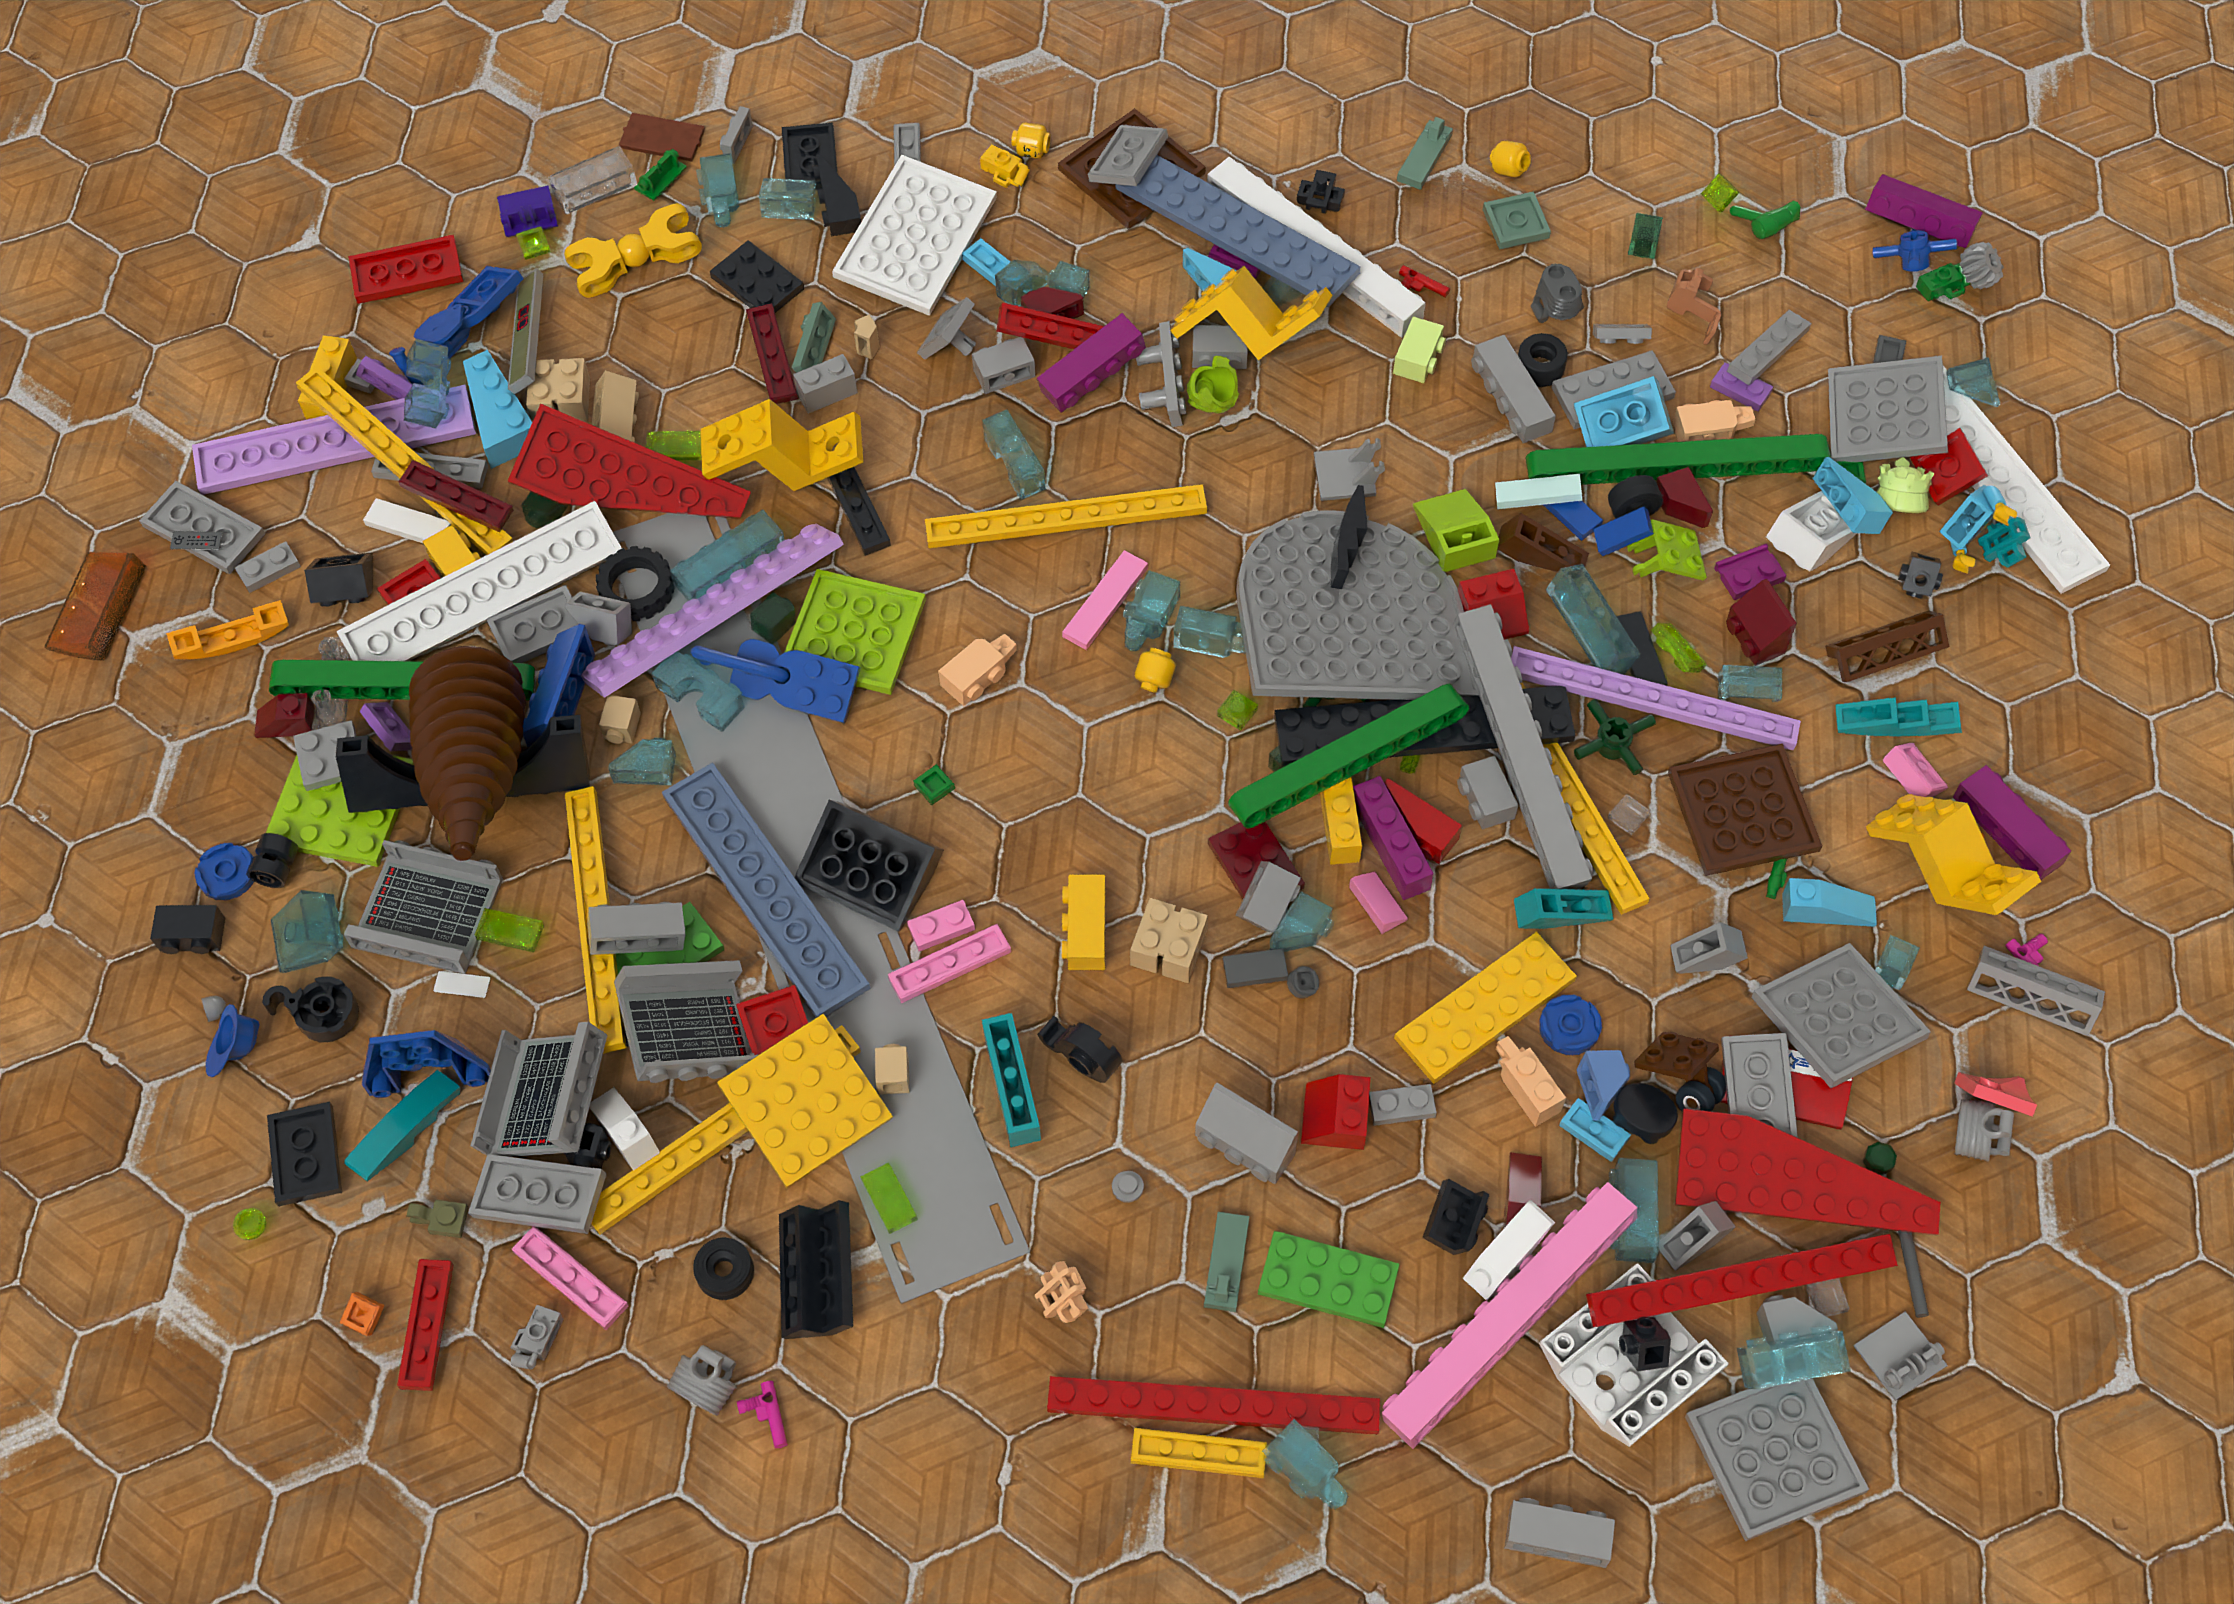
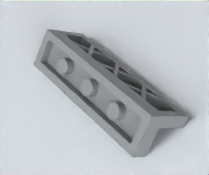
(2039, 985)

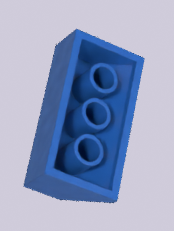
(560, 681)

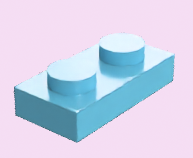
(985, 260)
(1599, 1135)

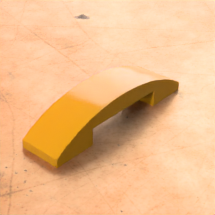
(230, 636)

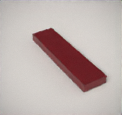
(771, 354)
(456, 496)

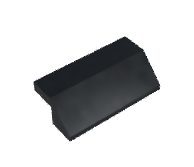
(815, 1271)

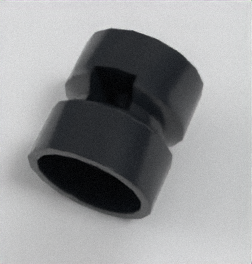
(272, 860)

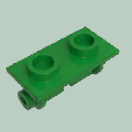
(661, 175)

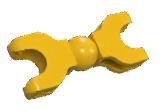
(609, 260)

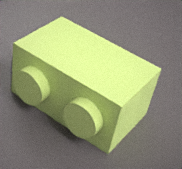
(1419, 349)

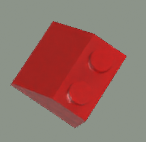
(1504, 595)
(1336, 1111)

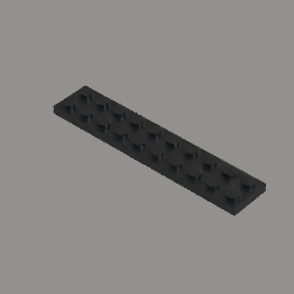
(1311, 728)

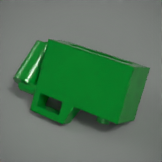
(1942, 282)

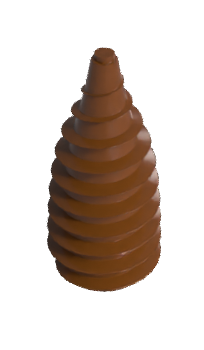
(465, 738)

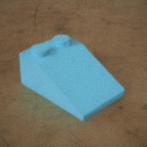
(1625, 415)

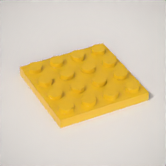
(804, 1100)

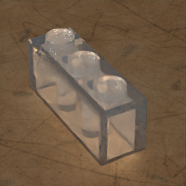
(592, 179)

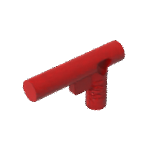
(1419, 281)

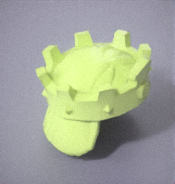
(1904, 487)

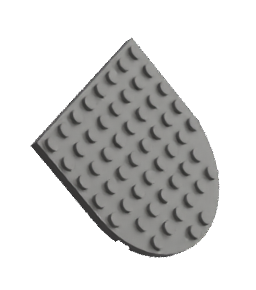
(1371, 639)

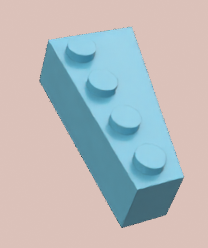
(498, 411)

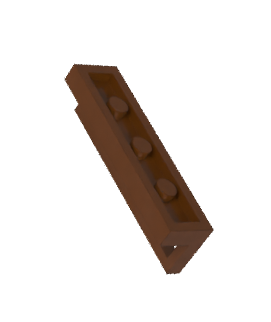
(1885, 635)

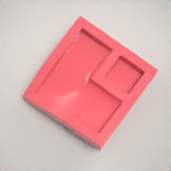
(2001, 1091)

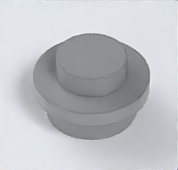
(1127, 1186)

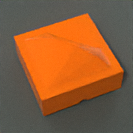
(362, 1314)

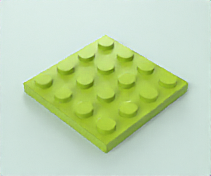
(858, 625)
(325, 828)

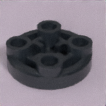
(1645, 1112)

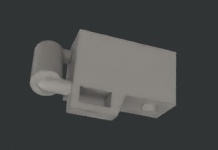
(536, 1337)

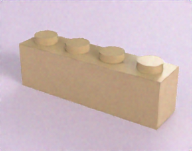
(615, 405)

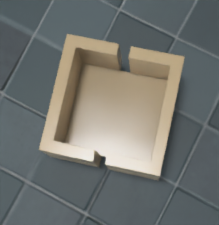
(560, 384)
(1169, 935)

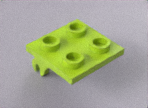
(1676, 550)

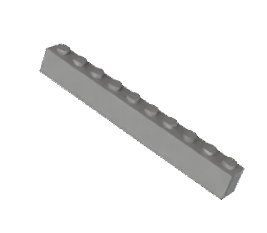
(1522, 749)

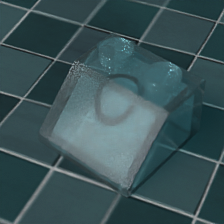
(306, 931)

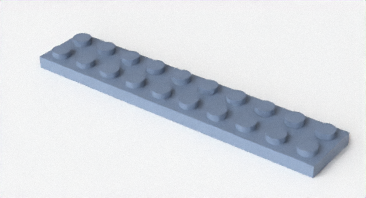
(1242, 230)
(766, 891)

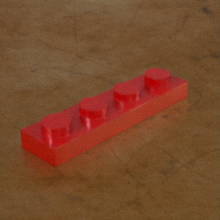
(1044, 326)
(425, 1325)

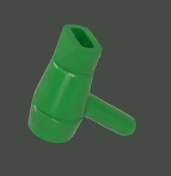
(1770, 222)

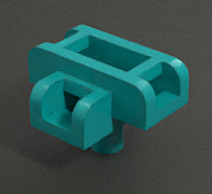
(2012, 541)

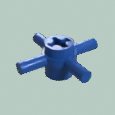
(1915, 249)

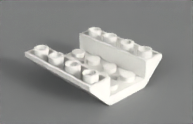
(1637, 1398)

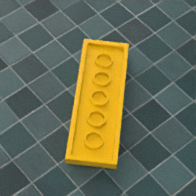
(1485, 1007)

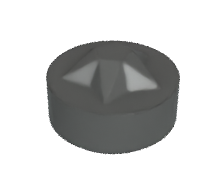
(1303, 982)

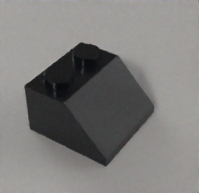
(340, 578)

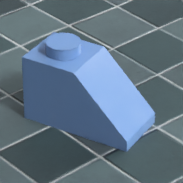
(1601, 1078)

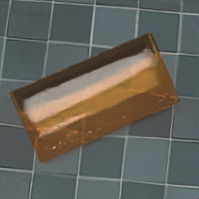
(95, 605)

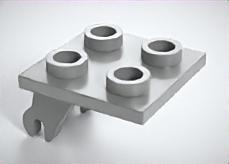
(1345, 469)

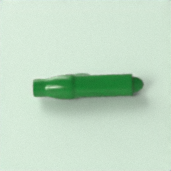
(1777, 878)

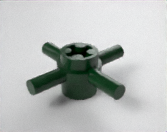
(1614, 737)

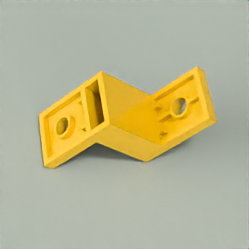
(1251, 312)
(781, 445)
(1952, 854)

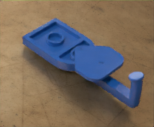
(469, 308)
(793, 678)

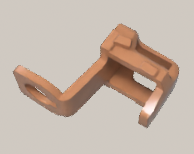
(1684, 299)

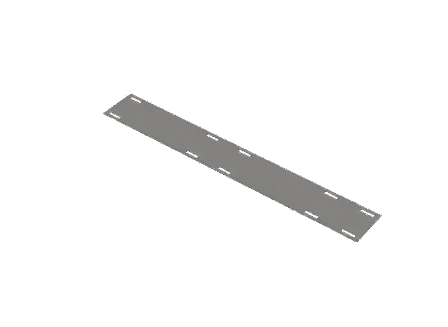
(784, 785)

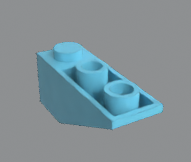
(1853, 500)

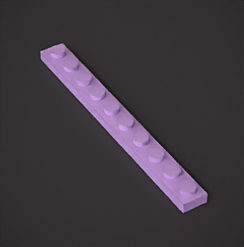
(1657, 698)

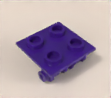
(527, 210)

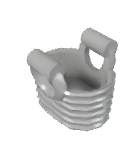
(1977, 1130)
(694, 1384)

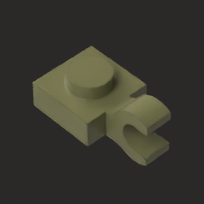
(444, 1219)

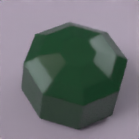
(1880, 1158)

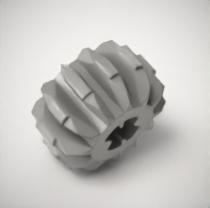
(1981, 265)

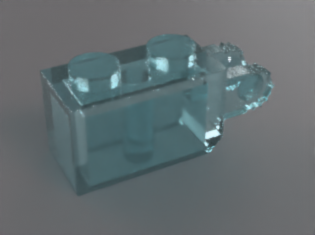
(720, 187)
(1150, 609)
(1207, 632)
(1306, 1465)

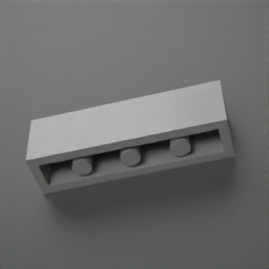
(1513, 389)

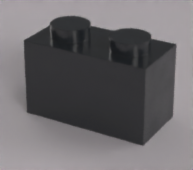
(188, 928)

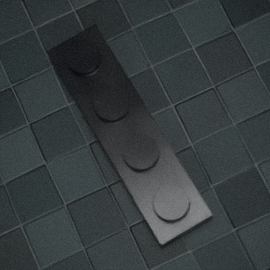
(859, 511)

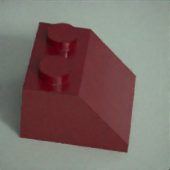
(1761, 623)

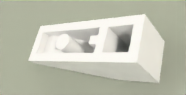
(624, 1128)
(1508, 1250)

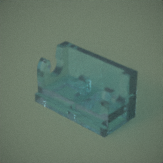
(787, 199)
(1750, 682)

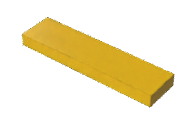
(1198, 1452)

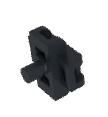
(1320, 188)

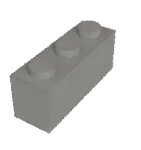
(635, 928)
(1560, 1532)

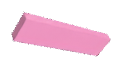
(1105, 600)
(949, 963)
(570, 1277)

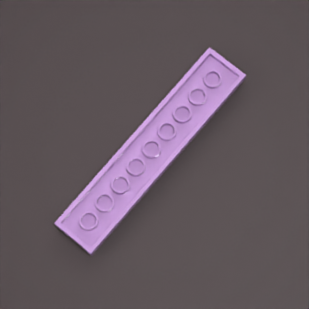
(315, 444)
(710, 610)

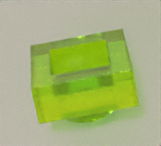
(1720, 192)
(533, 242)
(1237, 710)

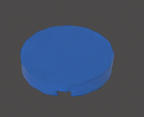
(224, 871)
(1570, 1025)

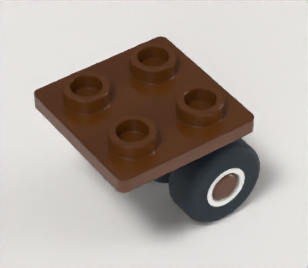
(1687, 1060)

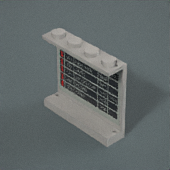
(426, 907)
(683, 1020)
(539, 1093)

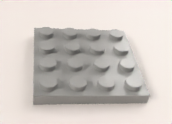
(1887, 410)
(1840, 1015)
(1776, 1455)

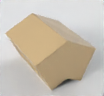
(866, 337)

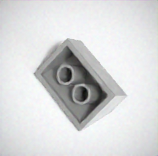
(1246, 1134)

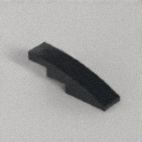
(1349, 538)

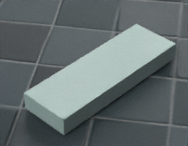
(1538, 491)

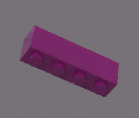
(1923, 210)
(1091, 363)
(2012, 823)
(1392, 838)

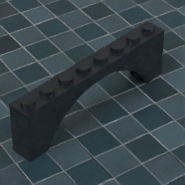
(381, 781)

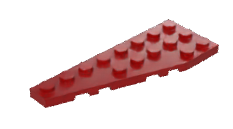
(586, 464)
(1777, 1175)

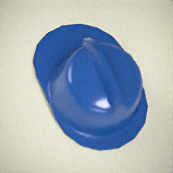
(232, 1040)

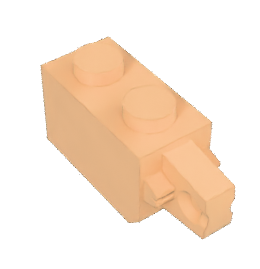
(1711, 420)
(976, 668)
(1529, 1082)

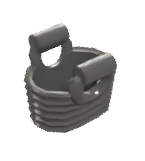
(1559, 293)

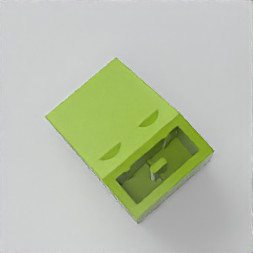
(1457, 530)

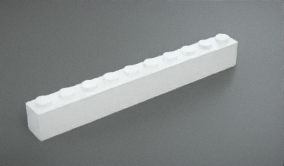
(1371, 290)

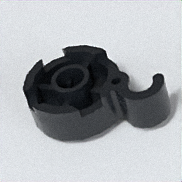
(307, 1004)
(1082, 1049)

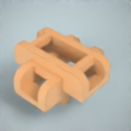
(1068, 1298)

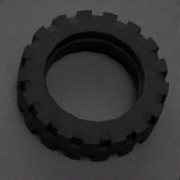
(632, 559)

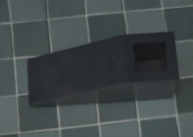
(840, 201)

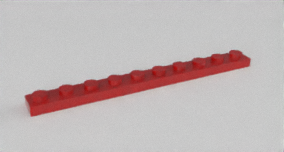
(1741, 1280)
(1212, 1405)

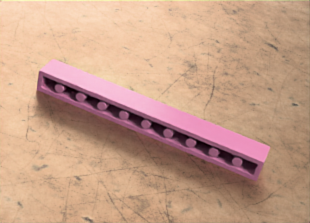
(1509, 1314)

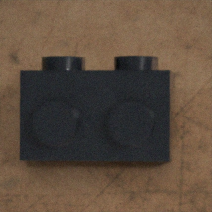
(1456, 1218)

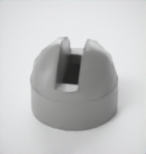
(213, 1007)

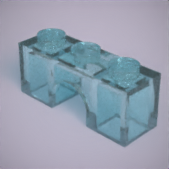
(426, 402)
(1021, 463)
(682, 675)

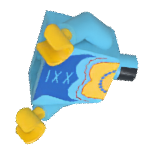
(1971, 519)

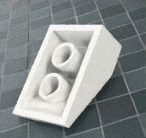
(1810, 531)

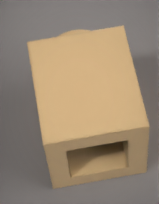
(619, 719)
(892, 1069)

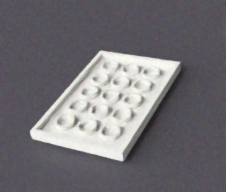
(914, 235)

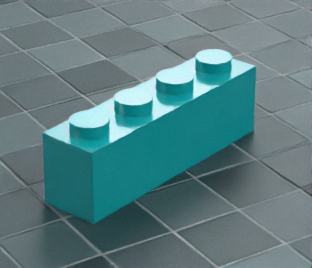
(1011, 1080)

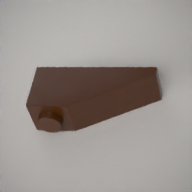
(1537, 545)

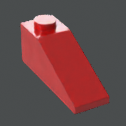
(1429, 826)

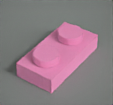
(941, 925)

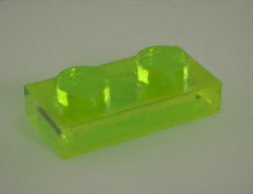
(676, 444)
(1671, 640)
(509, 930)
(889, 1198)

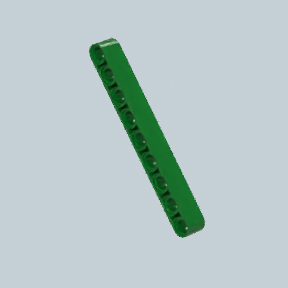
(358, 678)
(1348, 756)

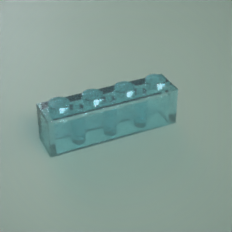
(729, 553)
(1592, 620)

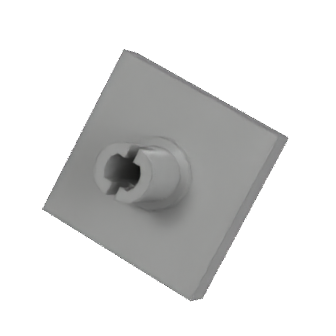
(947, 331)

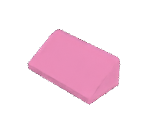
(1914, 771)
(1377, 901)

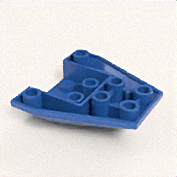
(411, 1052)

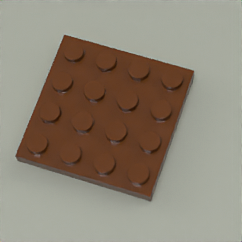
(1120, 206)
(1744, 809)

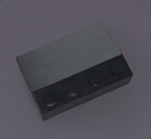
(867, 865)

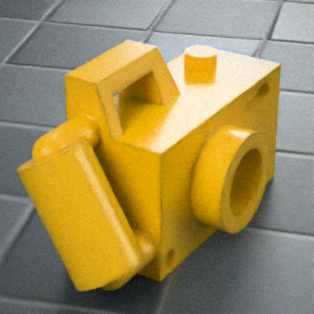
(1004, 166)

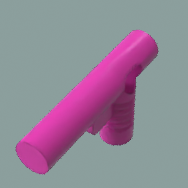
(2029, 949)
(766, 1411)

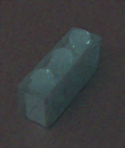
(1638, 1183)
(1793, 1357)

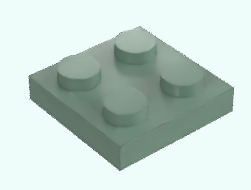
(1516, 220)

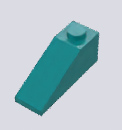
(1562, 908)

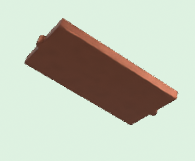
(658, 134)

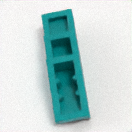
(1891, 718)
(401, 1124)

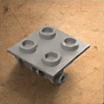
(1901, 1355)

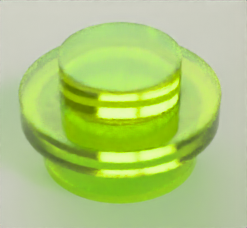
(249, 1224)

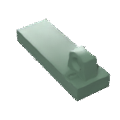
(1425, 153)
(815, 338)
(1226, 1262)

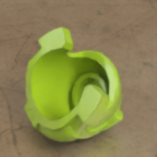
(1213, 387)

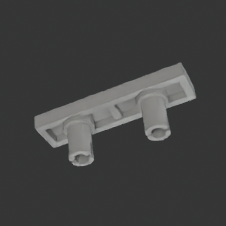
(1171, 361)

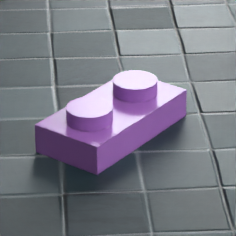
(380, 377)
(1729, 385)
(387, 726)

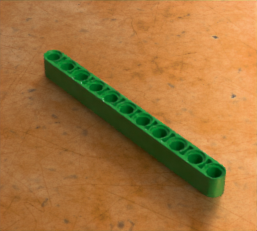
(1703, 458)

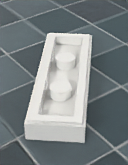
(403, 521)

